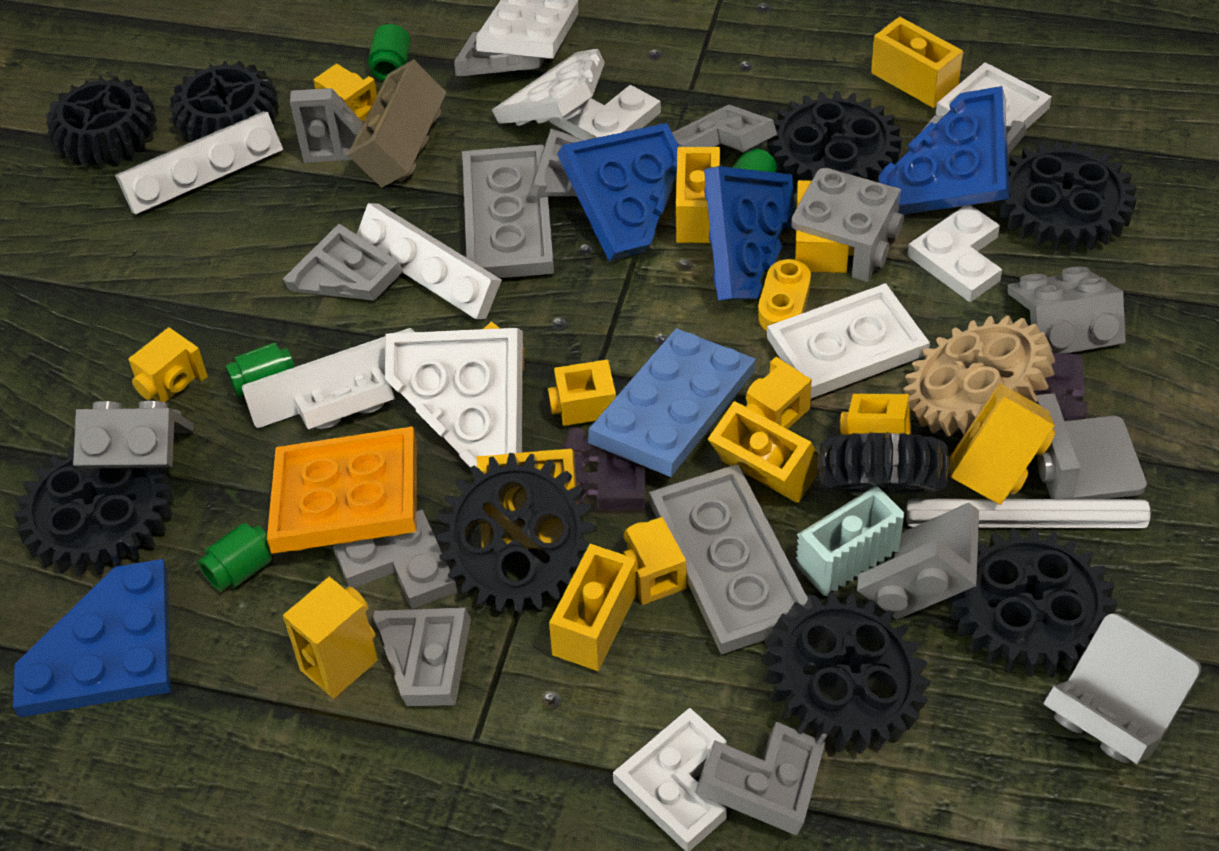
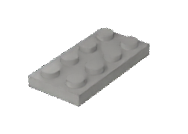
(504, 223)
(729, 555)

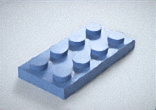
(672, 402)

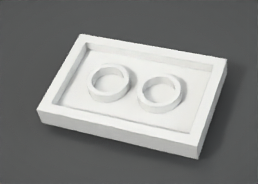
(527, 27)
(848, 339)

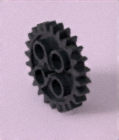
(834, 136)
(1067, 196)
(91, 514)
(487, 566)
(1033, 602)
(845, 672)

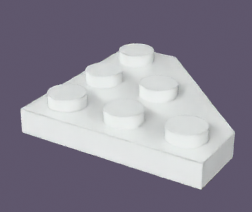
(555, 92)
(463, 386)

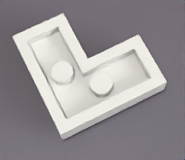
(625, 112)
(952, 252)
(664, 782)

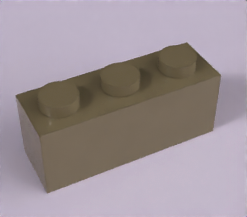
(398, 124)

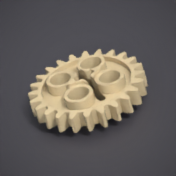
(967, 368)

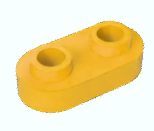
(784, 292)

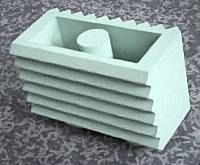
(850, 540)

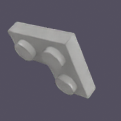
(728, 127)
(409, 555)
(769, 788)

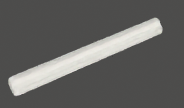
(1039, 512)

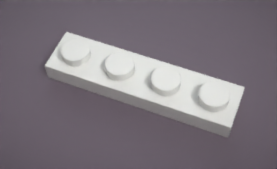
(199, 162)
(430, 261)

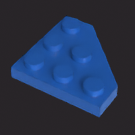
(957, 158)
(623, 184)
(745, 226)
(103, 648)

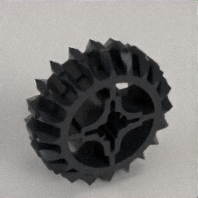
(221, 99)
(101, 122)
(885, 461)

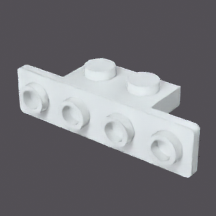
(323, 388)

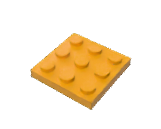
(343, 490)

